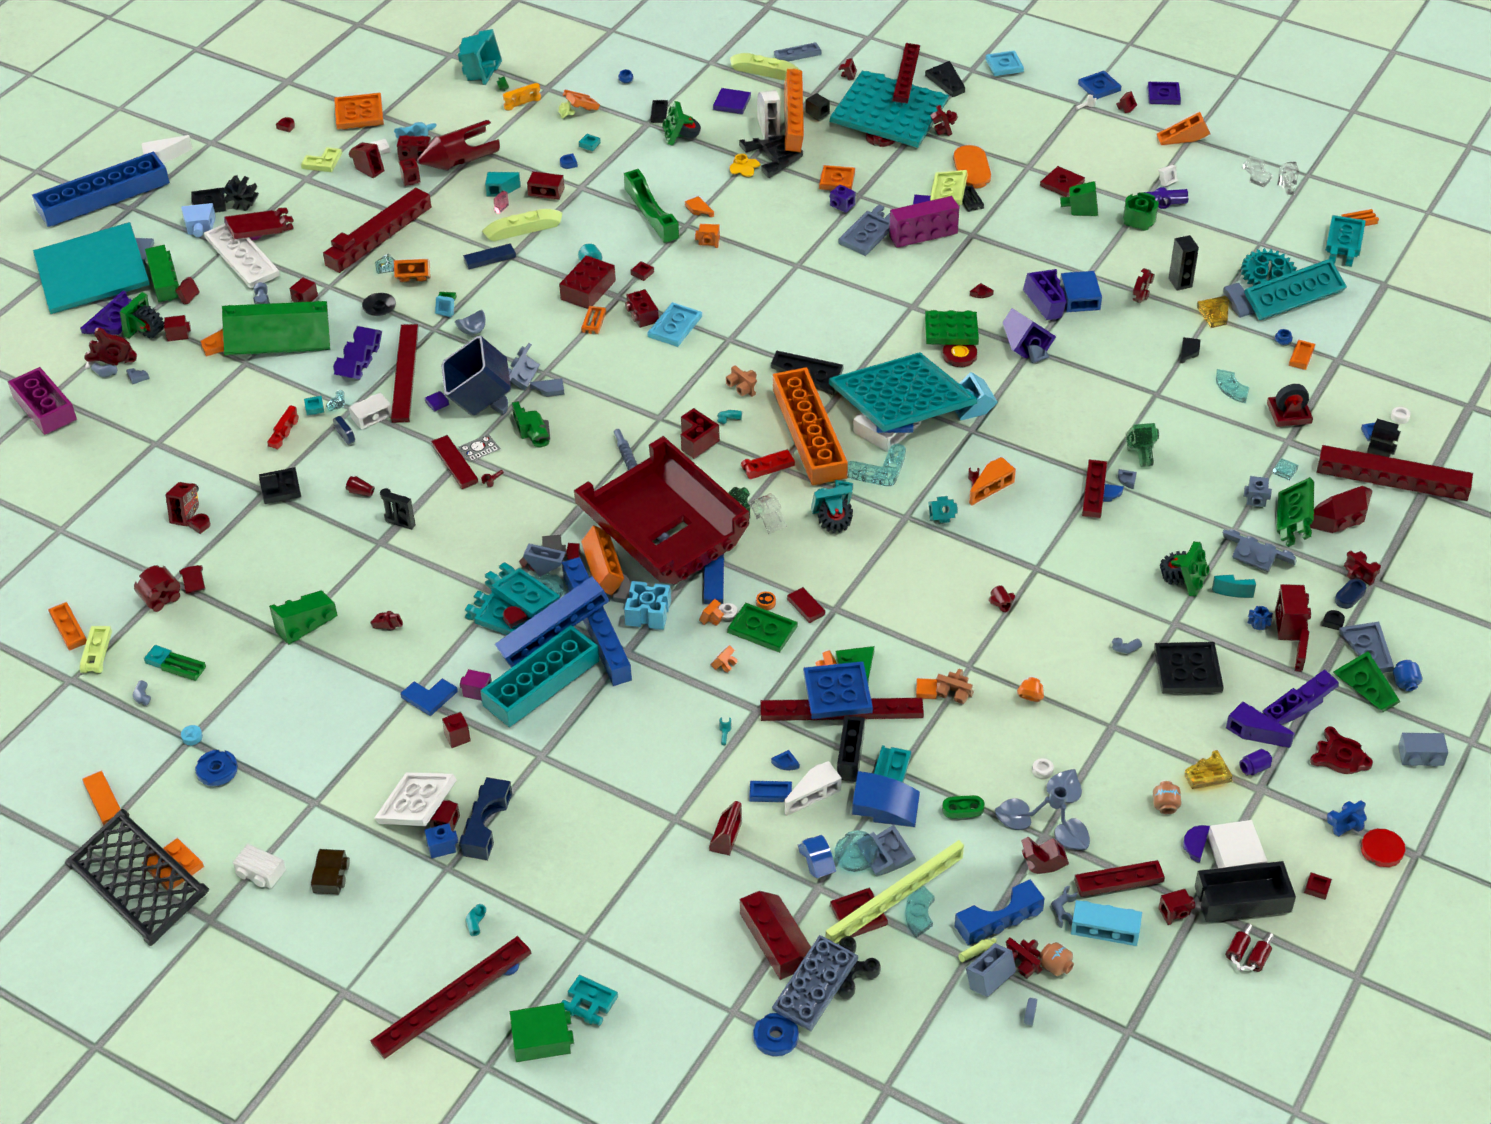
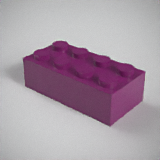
(924, 221)
(42, 400)

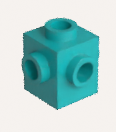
(936, 512)

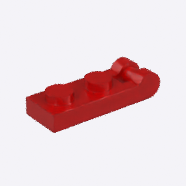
(768, 464)

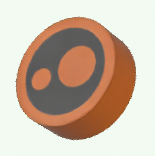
(766, 600)

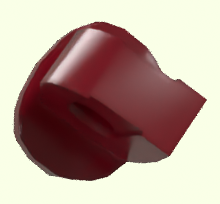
(387, 620)

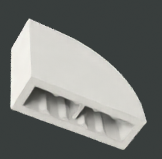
(769, 113)
(867, 429)

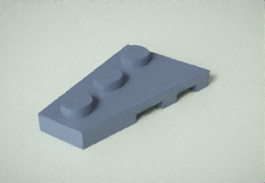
(1369, 638)

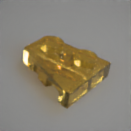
(1214, 311)
(1208, 772)

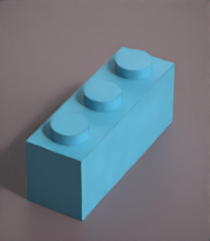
(1106, 923)

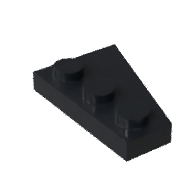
(946, 78)

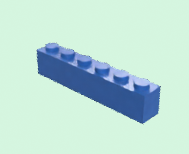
(552, 620)

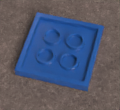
(837, 690)

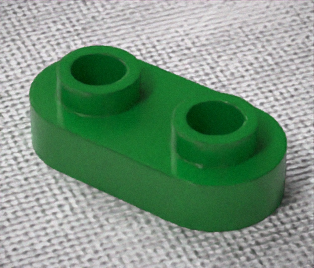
(962, 806)

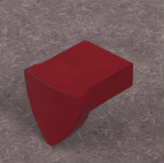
(187, 290)
(193, 578)

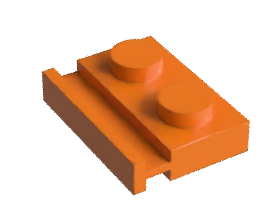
(579, 99)

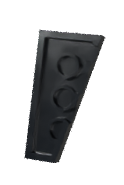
(819, 369)

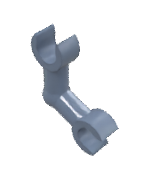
(1058, 904)

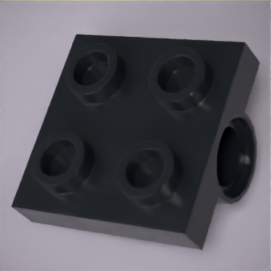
(279, 485)

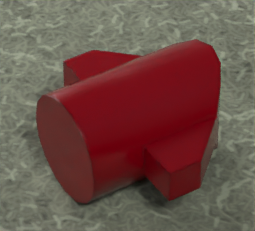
(1001, 598)

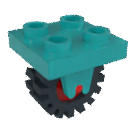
(833, 507)

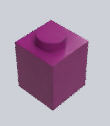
(473, 683)

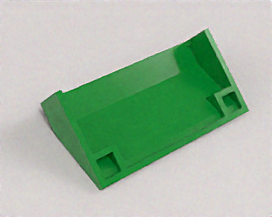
(275, 327)

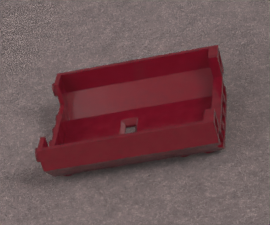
(658, 498)

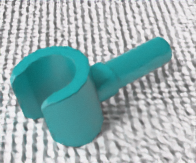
(725, 728)

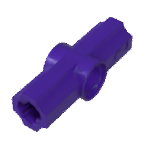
(1169, 197)

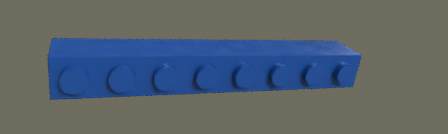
(600, 628)

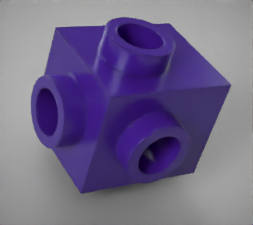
(842, 198)

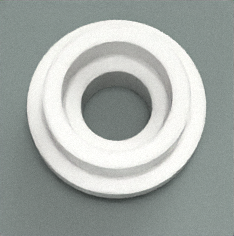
(729, 610)

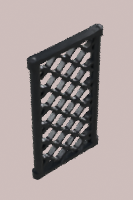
(123, 817)

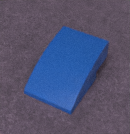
(885, 800)

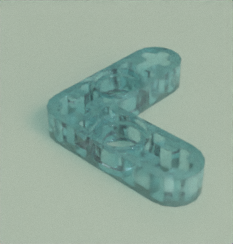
(881, 473)

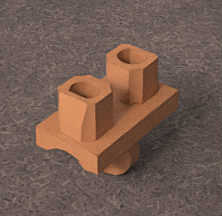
(744, 380)
(954, 682)

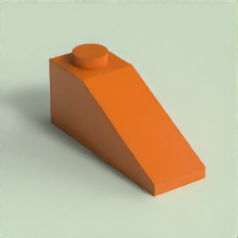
(1185, 131)
(993, 478)

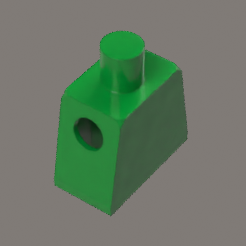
(1082, 200)

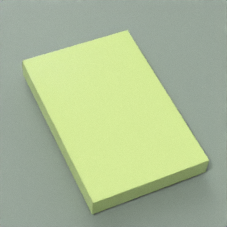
(949, 184)

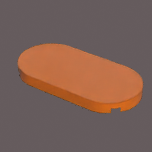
(975, 162)

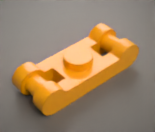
(521, 96)

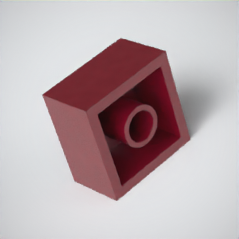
(1292, 611)

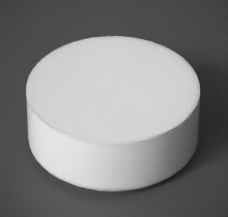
(1400, 415)
(1042, 768)

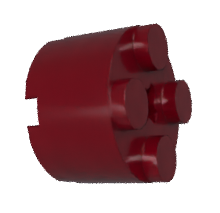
(157, 587)

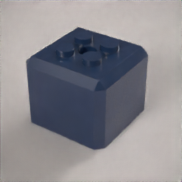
(476, 376)

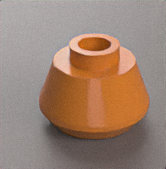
(1031, 690)

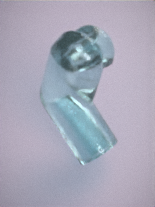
(337, 402)

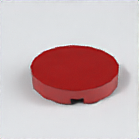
(1383, 847)

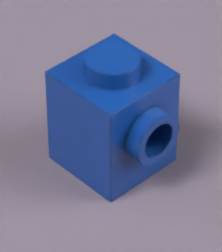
(441, 840)

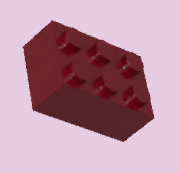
(587, 282)

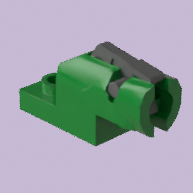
(531, 425)

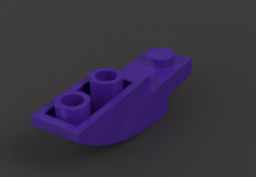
(1304, 699)

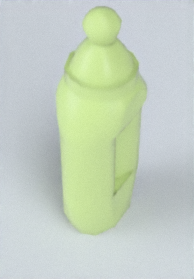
(977, 949)

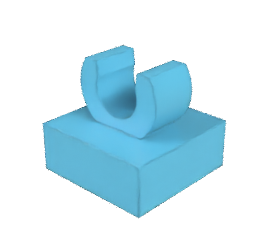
(444, 306)

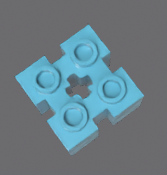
(647, 605)

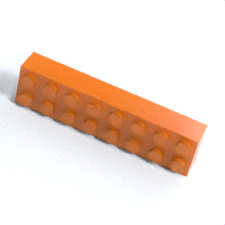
(810, 426)

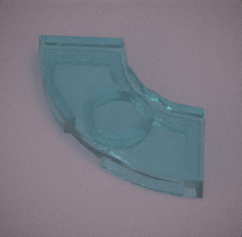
(1230, 386)
(917, 911)

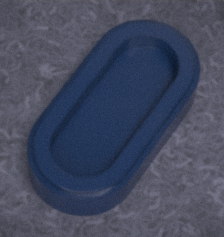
(344, 430)
(1350, 593)

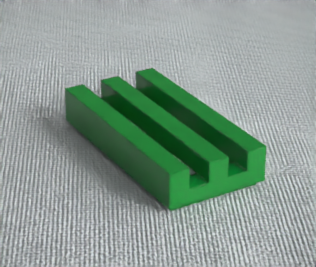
(185, 664)

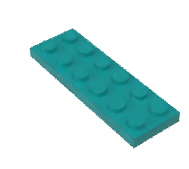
(1295, 289)

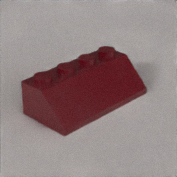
(775, 931)

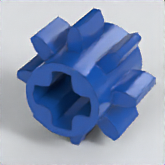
(1260, 618)

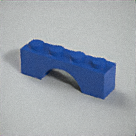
(977, 924)

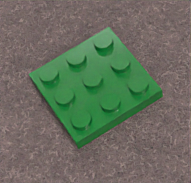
(951, 327)

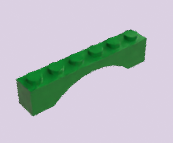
(662, 222)

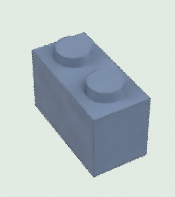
(1423, 749)
(991, 969)

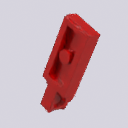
(283, 427)

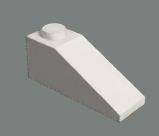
(168, 148)
(815, 786)

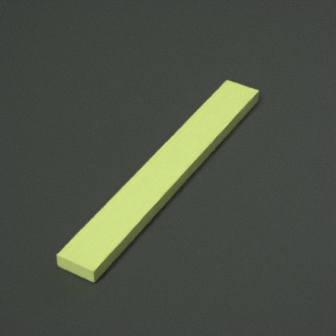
(896, 893)

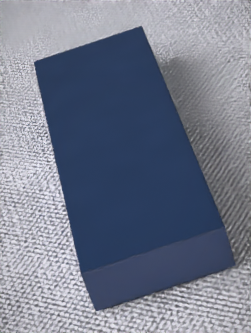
(489, 256)

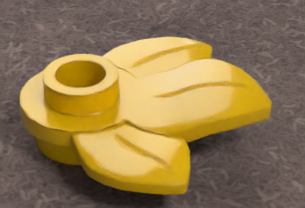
(744, 165)

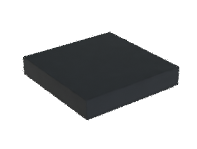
(210, 196)

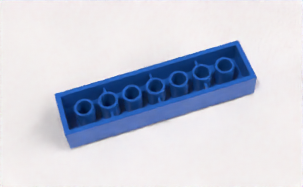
(100, 189)

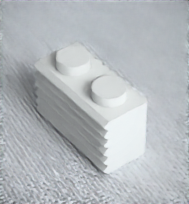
(370, 411)
(259, 866)

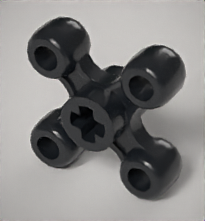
(870, 968)

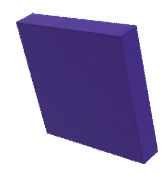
(1164, 93)
(732, 101)

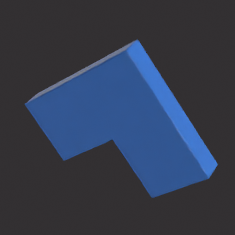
(429, 700)

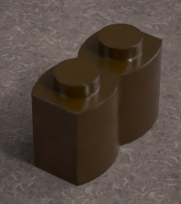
(329, 871)

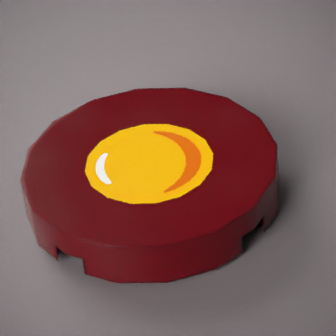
(960, 355)

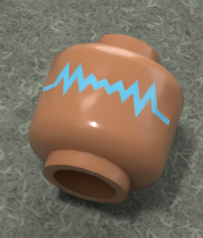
(1167, 797)
(1056, 959)

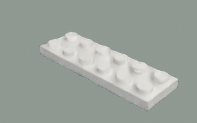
(242, 256)

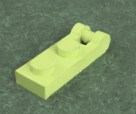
(95, 649)

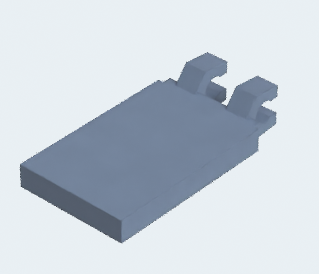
(866, 231)

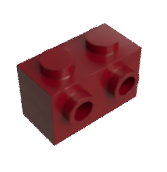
(411, 146)
(545, 185)
(642, 308)

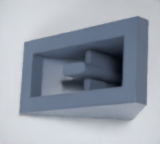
(543, 558)

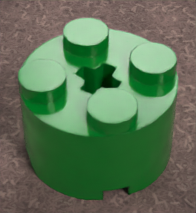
(1140, 211)

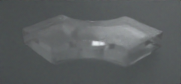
(1257, 171)

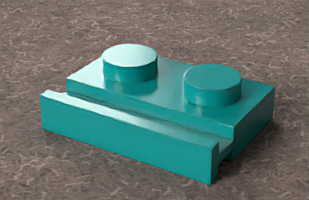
(893, 763)

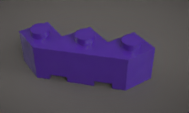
(358, 354)

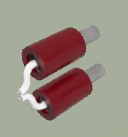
(1240, 944)

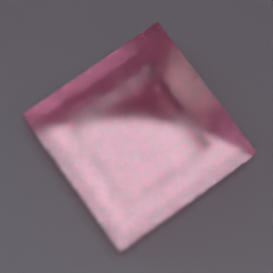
(501, 201)

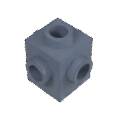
(1257, 491)

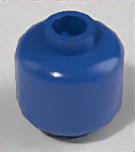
(1407, 675)

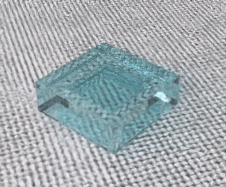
(1285, 469)

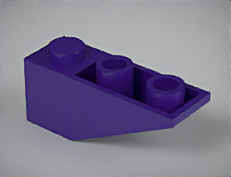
(1255, 726)

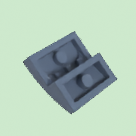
(892, 851)

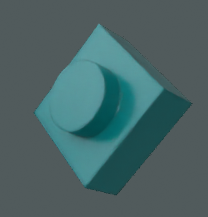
(589, 142)
(314, 405)
(157, 656)

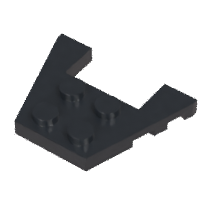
(775, 149)

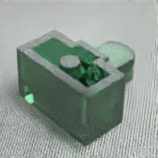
(1142, 439)

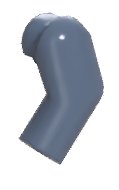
(104, 371)
(1127, 648)
(139, 693)

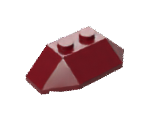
(1342, 510)

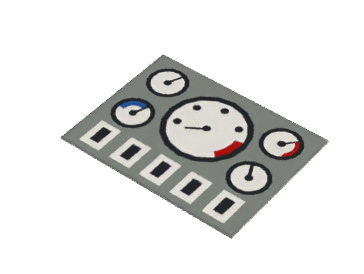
(479, 448)

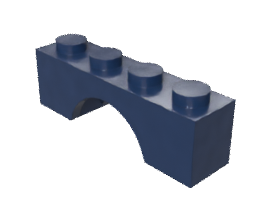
(493, 798)

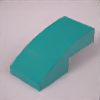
(1228, 586)

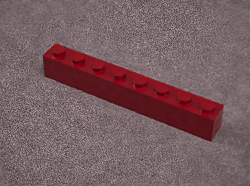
(379, 229)
(1395, 473)

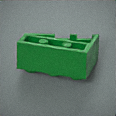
(302, 616)

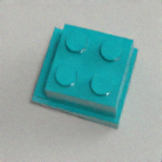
(479, 56)

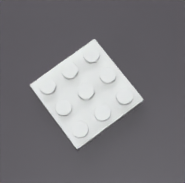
(415, 799)

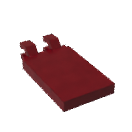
(258, 223)

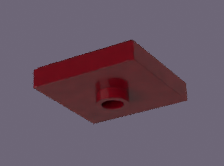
(1061, 180)

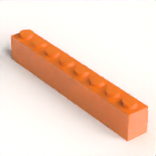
(793, 110)

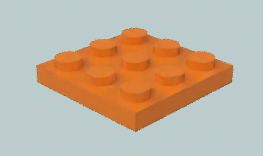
(358, 111)

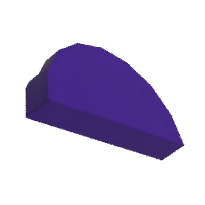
(1195, 841)

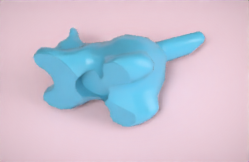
(416, 129)

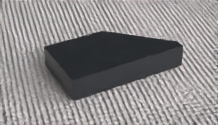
(1190, 348)

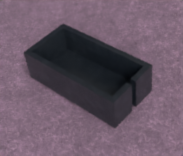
(1244, 891)

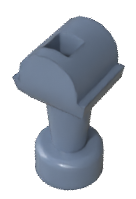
(261, 290)

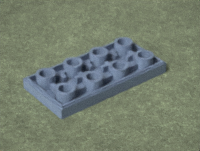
(815, 983)

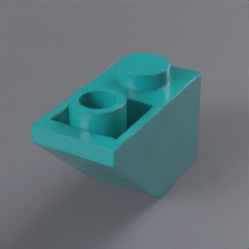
(501, 181)

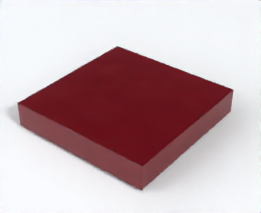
(847, 904)

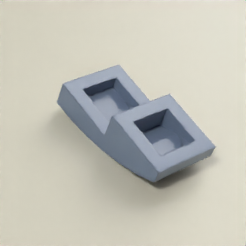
(1240, 303)

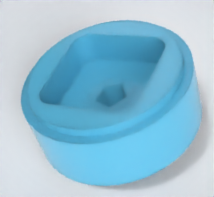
(191, 735)

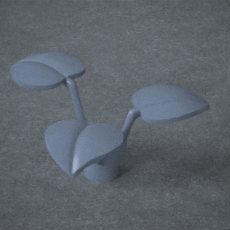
(1062, 789)

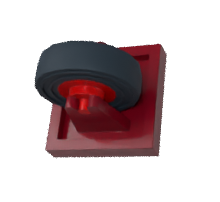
(1290, 406)

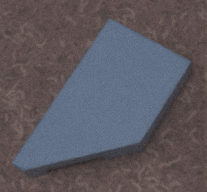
(549, 387)

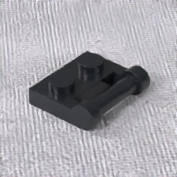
(402, 511)

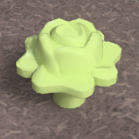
(565, 109)

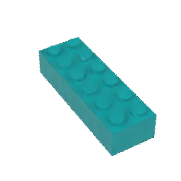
(539, 676)

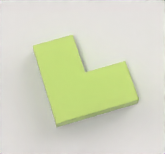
(324, 163)

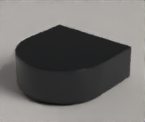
(1333, 619)

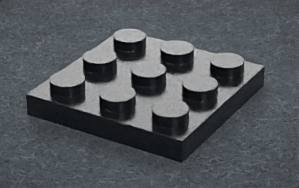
(1188, 667)

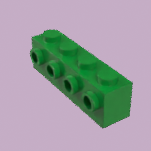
(162, 272)

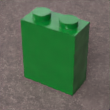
(541, 1032)

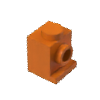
(708, 234)

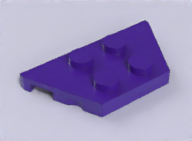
(108, 317)

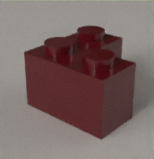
(697, 433)

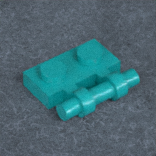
(592, 994)

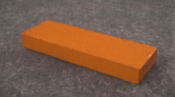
(67, 626)
(101, 796)

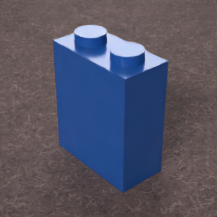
(1081, 291)

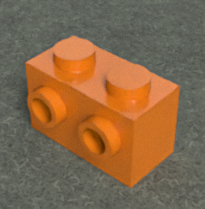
(411, 269)

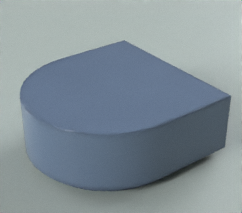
(1030, 1011)

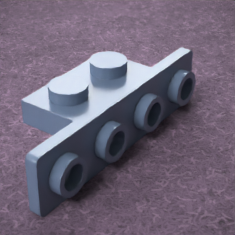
(523, 368)
(1255, 553)

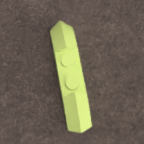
(761, 65)
(522, 224)

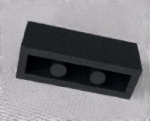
(1183, 262)
(850, 748)

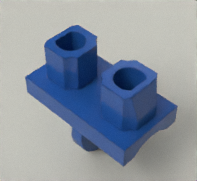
(1349, 818)

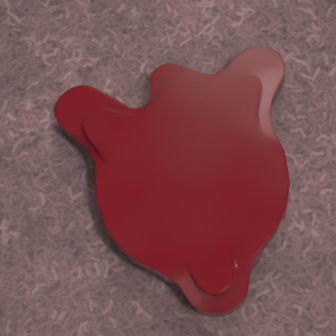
(109, 349)
(1340, 754)

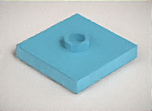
(1004, 63)

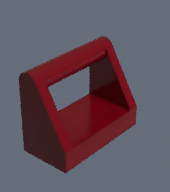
(727, 829)

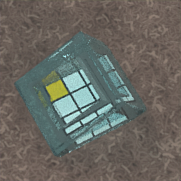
(385, 264)

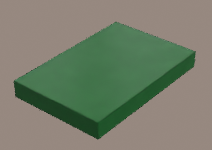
(762, 627)

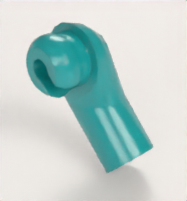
(728, 414)
(474, 917)

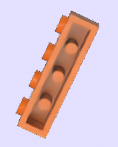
(602, 559)

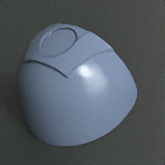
(472, 324)

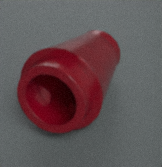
(358, 486)

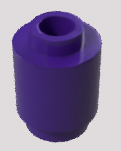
(1255, 762)

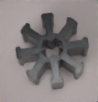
(240, 192)

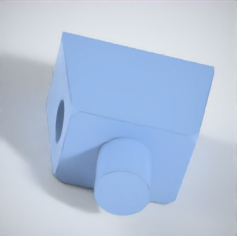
(198, 218)

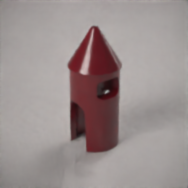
(452, 150)

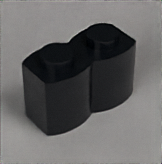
(1383, 438)

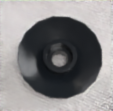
(378, 304)

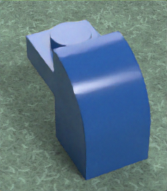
(818, 856)

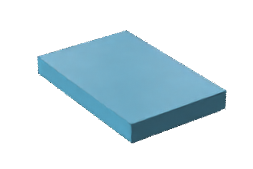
(674, 324)

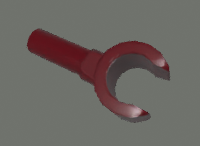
(973, 476)
(488, 479)

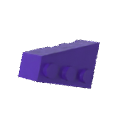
(1045, 293)

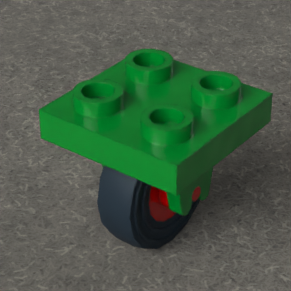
(679, 124)

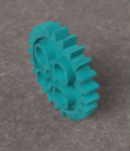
(1256, 266)

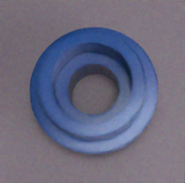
(625, 76)
(1283, 336)

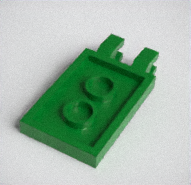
(1296, 511)

